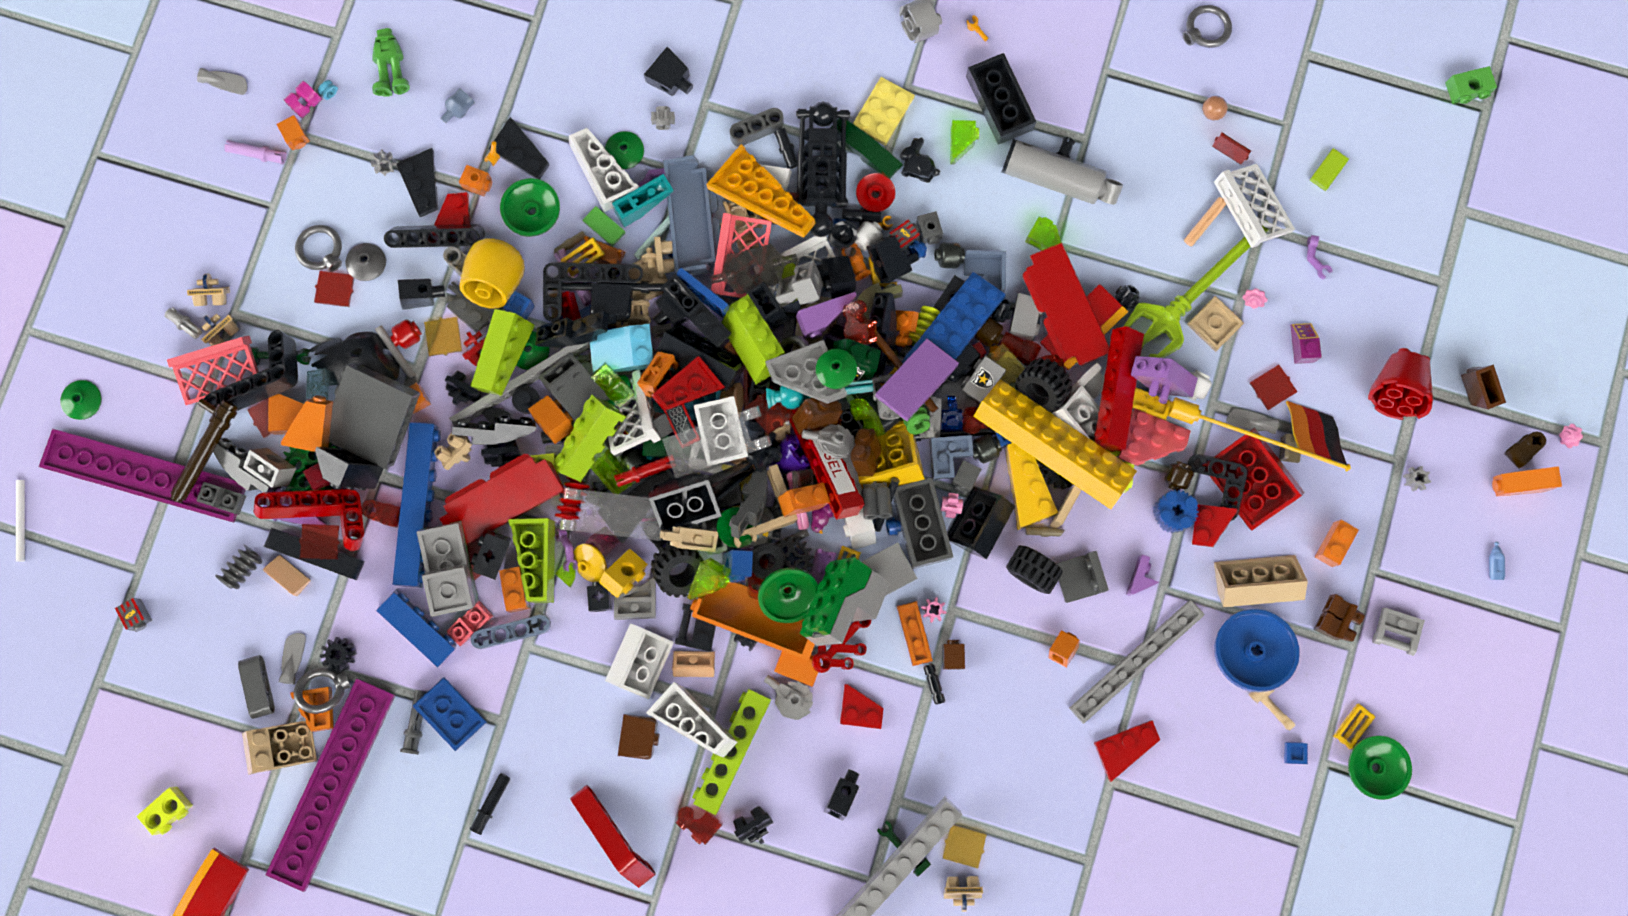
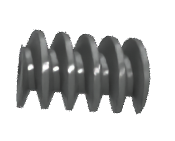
(239, 568)

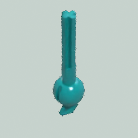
(793, 399)

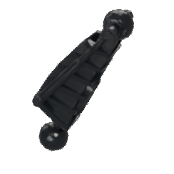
(822, 139)

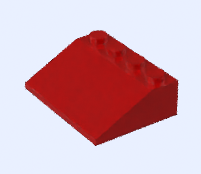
(1268, 482)

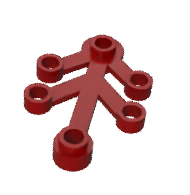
(826, 656)

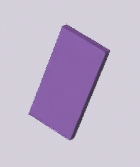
(916, 380)

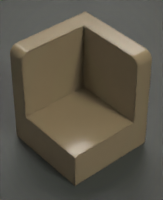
(1288, 455)

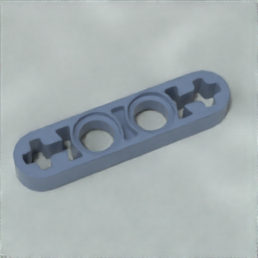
(511, 634)

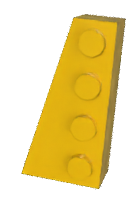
(1028, 488)

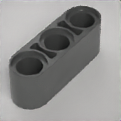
(762, 119)
(256, 686)

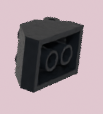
(694, 496)

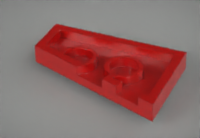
(687, 385)
(1125, 747)

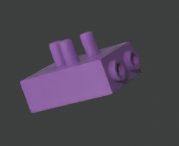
(1164, 377)

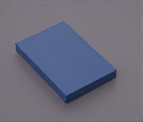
(703, 293)
(449, 714)

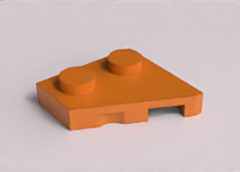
(319, 721)

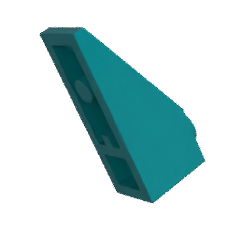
(642, 200)

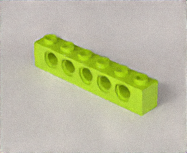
(713, 802)

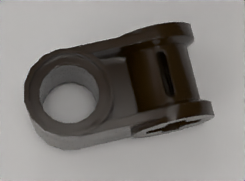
(1524, 450)

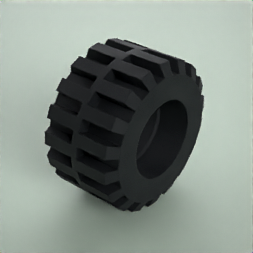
(1045, 384)
(666, 560)
(1034, 569)

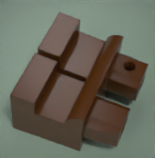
(1337, 617)

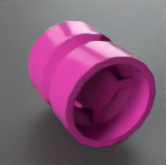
(307, 94)

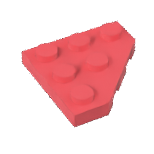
(1152, 438)

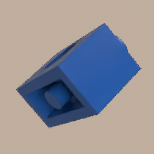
(740, 564)

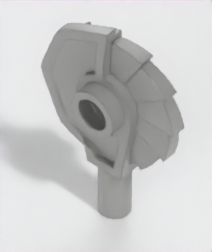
(833, 440)
(791, 699)

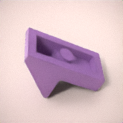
(1138, 581)

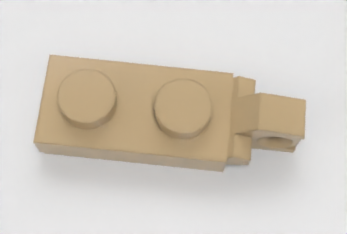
(691, 538)

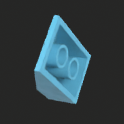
(623, 348)

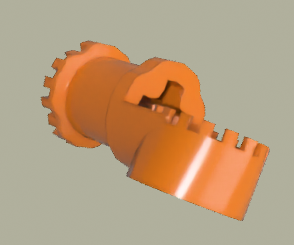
(857, 263)

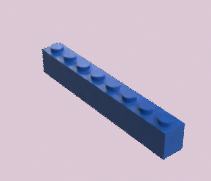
(415, 503)

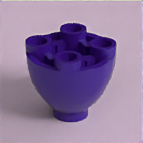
(792, 455)

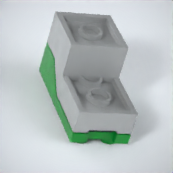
(448, 570)
(844, 595)

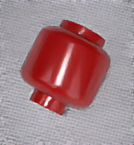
(405, 334)

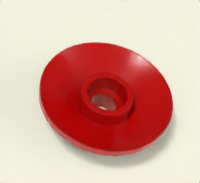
(875, 183)

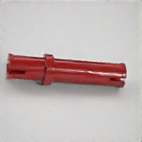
(643, 471)

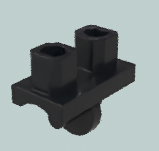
(459, 390)
(765, 455)
(500, 456)
(755, 829)

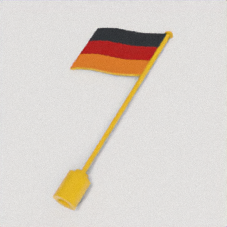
(1313, 431)

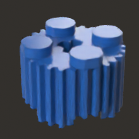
(1166, 516)

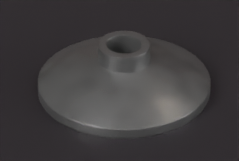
(369, 269)

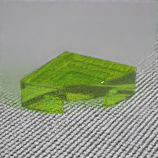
(567, 577)

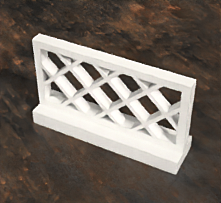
(1242, 208)
(803, 250)
(643, 408)

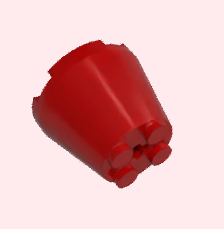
(1403, 386)

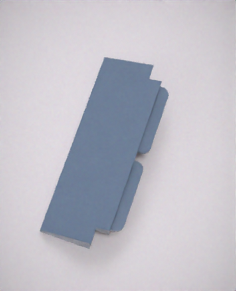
(691, 218)

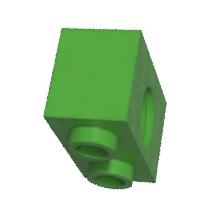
(1480, 79)

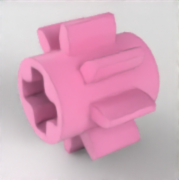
(951, 505)
(934, 604)

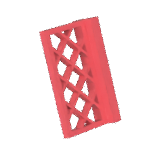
(725, 246)
(207, 354)

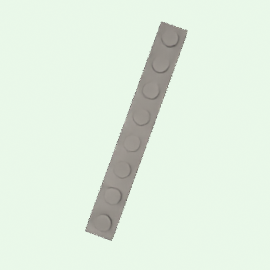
(903, 860)

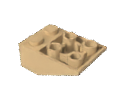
(278, 747)

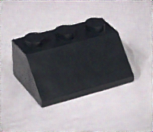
(347, 469)
(980, 522)

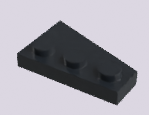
(519, 150)
(419, 178)

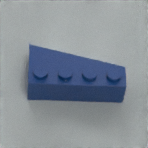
(416, 628)

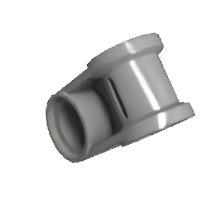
(455, 265)

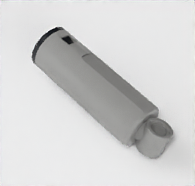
(1060, 174)

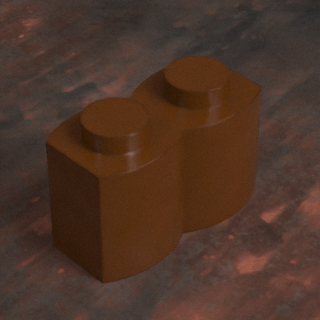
(866, 452)

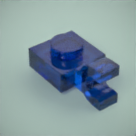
(952, 418)

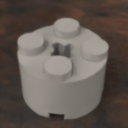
(920, 20)

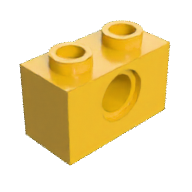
(623, 573)

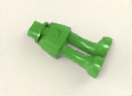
(388, 51)

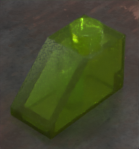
(962, 138)
(1043, 234)
(605, 468)
(709, 578)

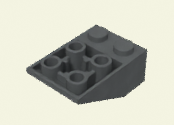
(571, 385)

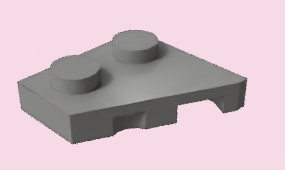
(637, 603)

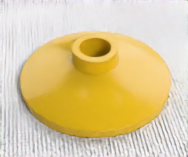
(590, 562)

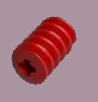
(570, 507)

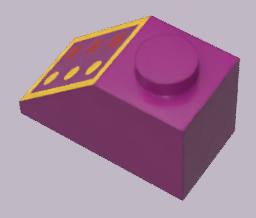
(1305, 343)

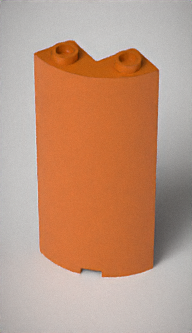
(739, 613)

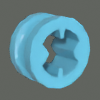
(327, 89)

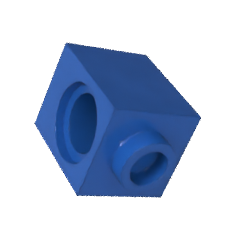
(520, 305)

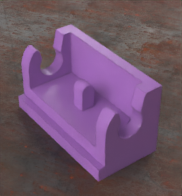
(820, 562)

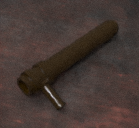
(218, 424)

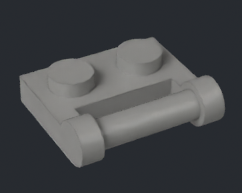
(1399, 624)

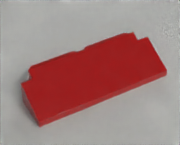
(1070, 316)
(507, 495)

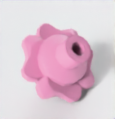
(1254, 298)
(1571, 435)

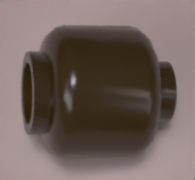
(990, 332)
(1179, 476)

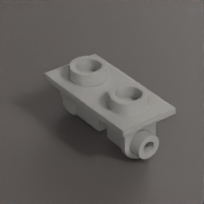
(935, 421)

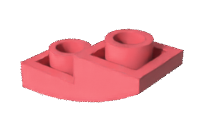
(469, 623)

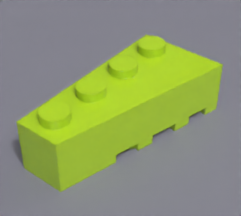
(501, 351)
(587, 437)
(536, 557)

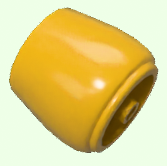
(491, 273)

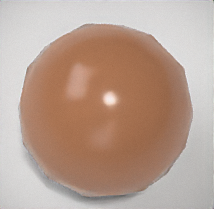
(1215, 108)

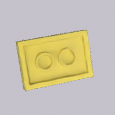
(883, 110)

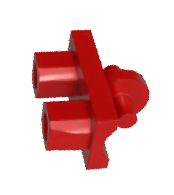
(472, 354)

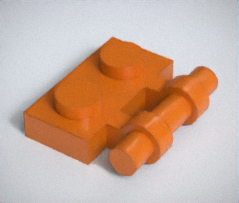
(906, 323)

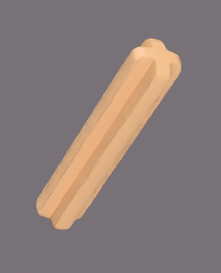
(1205, 221)

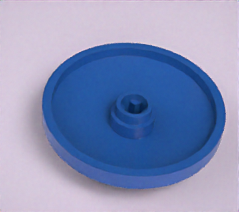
(1256, 650)

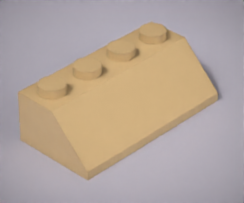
(1260, 581)

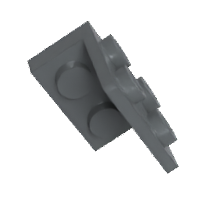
(1082, 577)

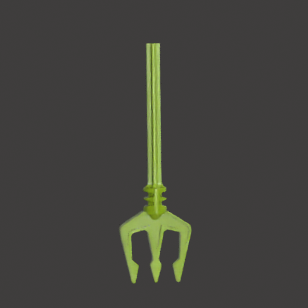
(1167, 318)

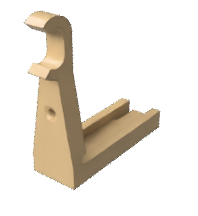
(778, 488)

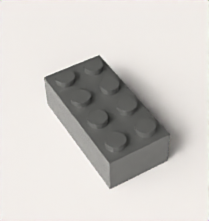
(922, 523)

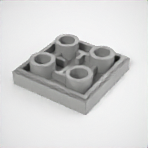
(892, 566)

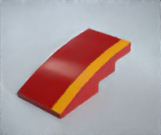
(1107, 311)
(213, 886)

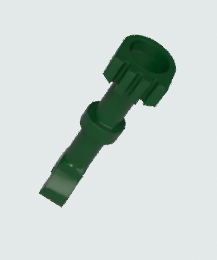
(264, 355)
(921, 867)

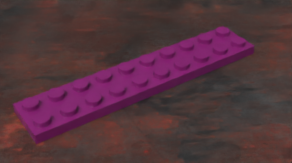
(128, 471)
(330, 785)

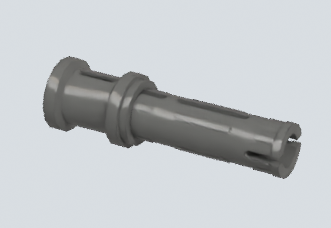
(413, 733)

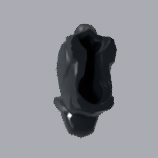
(917, 164)

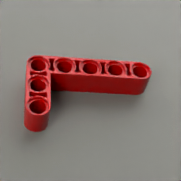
(318, 508)
(611, 839)

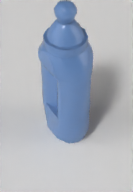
(1496, 563)

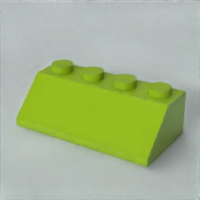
(751, 338)

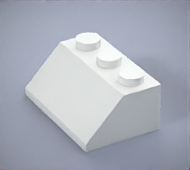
(716, 410)
(1080, 412)
(639, 661)

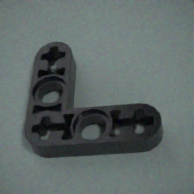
(1231, 480)

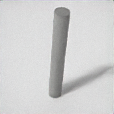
(395, 352)

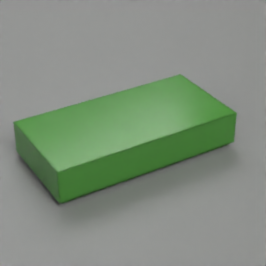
(604, 226)

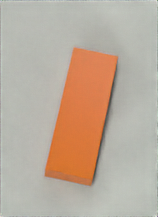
(914, 633)

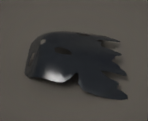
(339, 356)

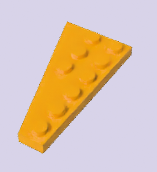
(754, 188)

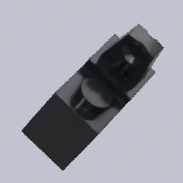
(889, 259)
(837, 276)

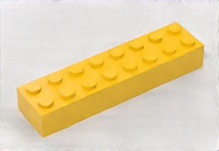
(1055, 443)

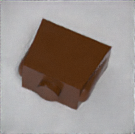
(1483, 387)
(816, 415)
(638, 737)

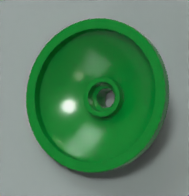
(522, 198)
(787, 604)
(1393, 767)

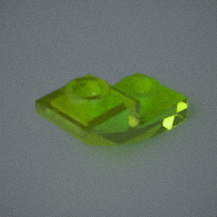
(612, 384)
(863, 411)

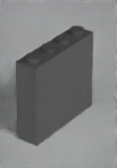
(371, 414)

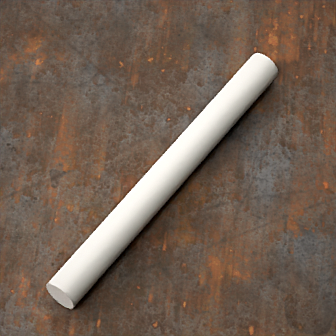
(20, 520)

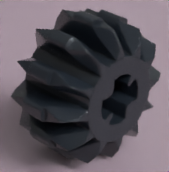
(331, 660)

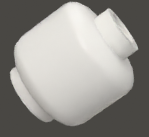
(868, 234)
(1202, 386)

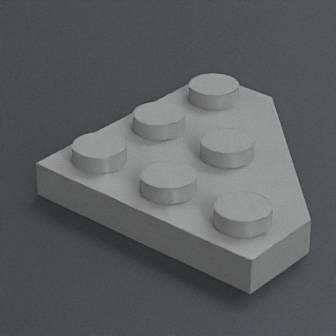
(798, 372)

